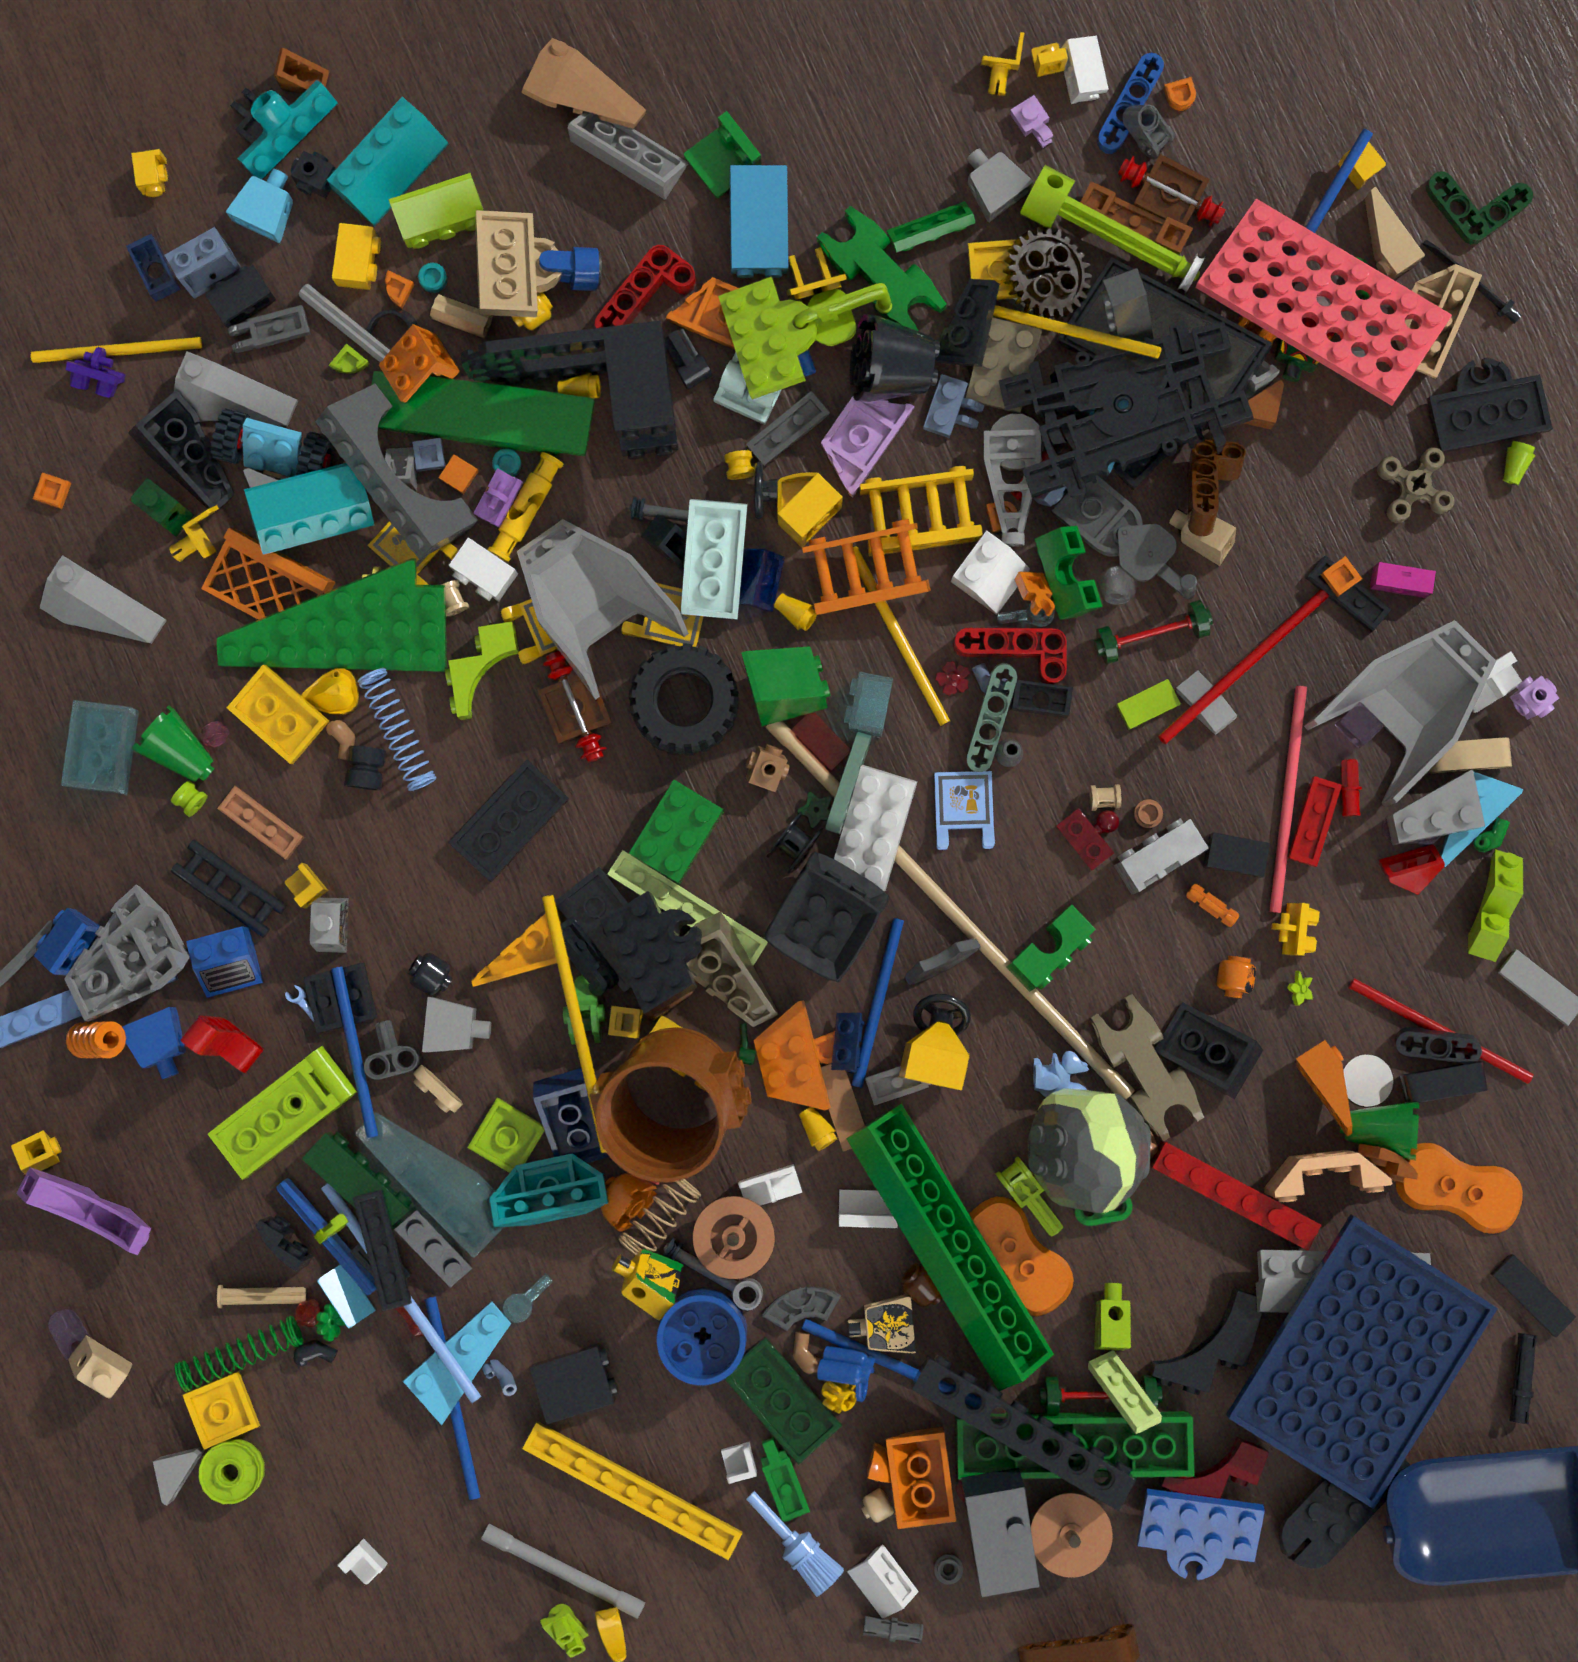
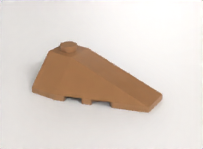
(570, 79)

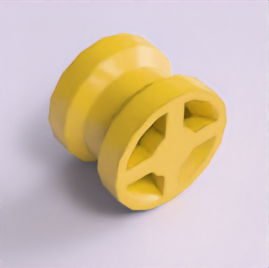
(739, 464)

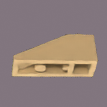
(1391, 242)

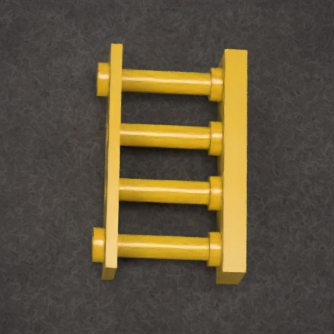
(938, 534)

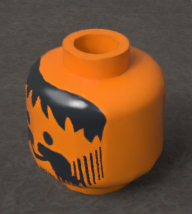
(1236, 976)

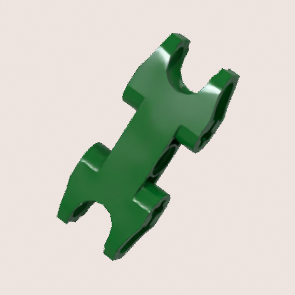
(866, 256)

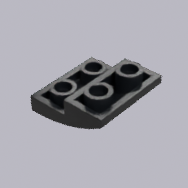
(277, 1235)

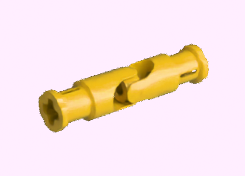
(536, 488)

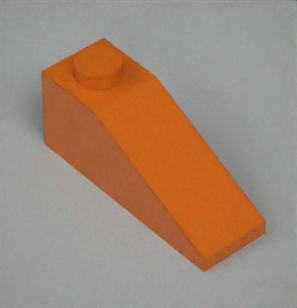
(1325, 1075)

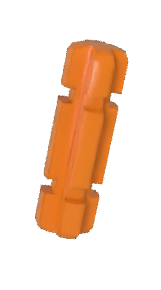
(1212, 905)

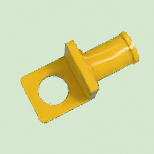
(1000, 68)
(195, 540)

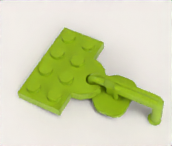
(767, 335)

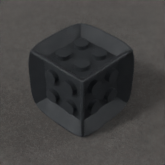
(826, 917)

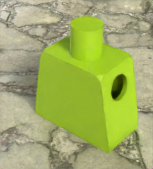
(1112, 1333)

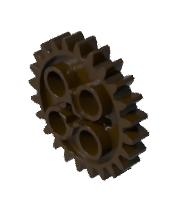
(1054, 298)

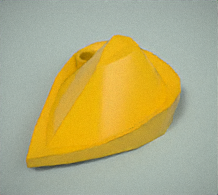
(334, 694)

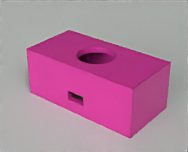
(1402, 580)

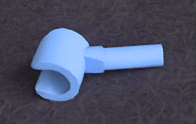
(301, 1001)

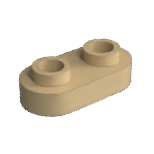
(445, 1097)

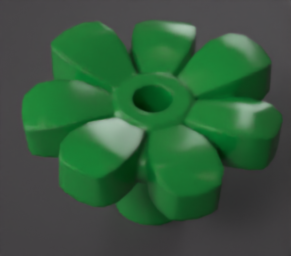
(329, 1323)

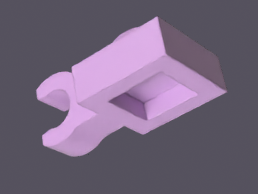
(1032, 119)

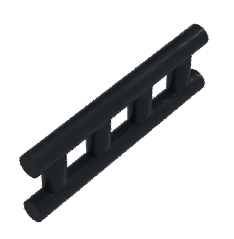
(225, 870)

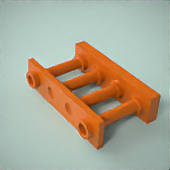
(857, 594)

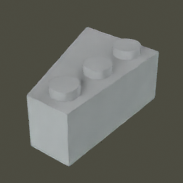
(1442, 812)
(1160, 855)

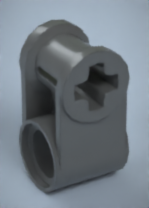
(1151, 132)

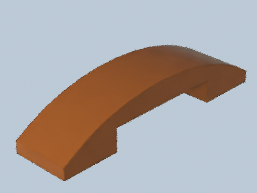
(1166, 232)

